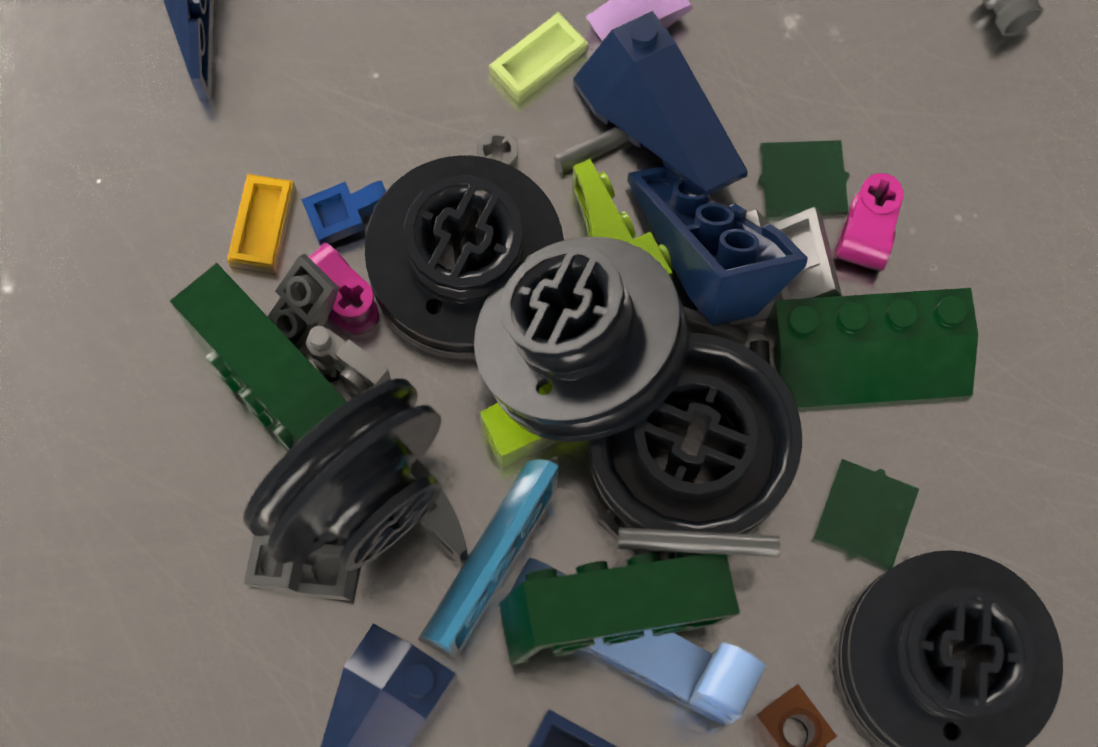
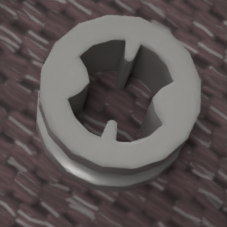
(498, 138)

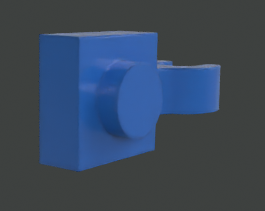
(338, 212)

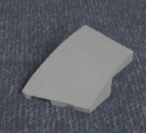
(819, 275)

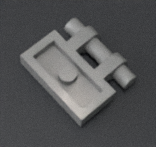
(343, 357)

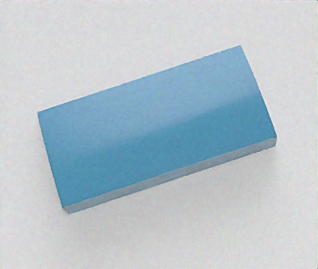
(491, 558)

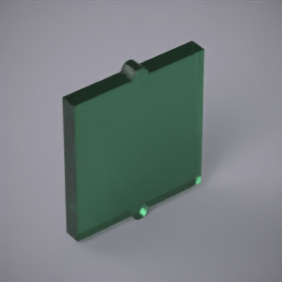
(803, 177)
(866, 514)

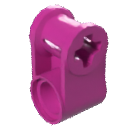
(871, 227)
(351, 290)

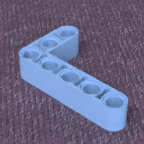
(706, 682)

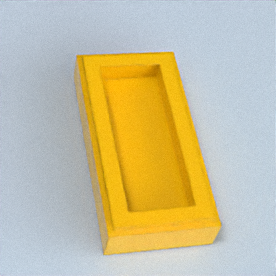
(261, 223)

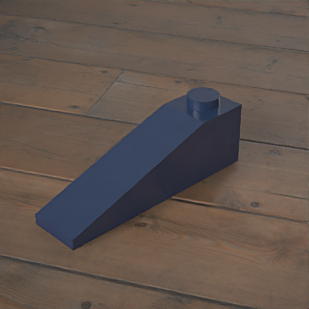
(652, 95)
(387, 694)

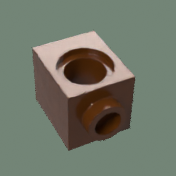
(796, 705)

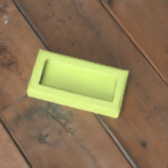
(538, 57)

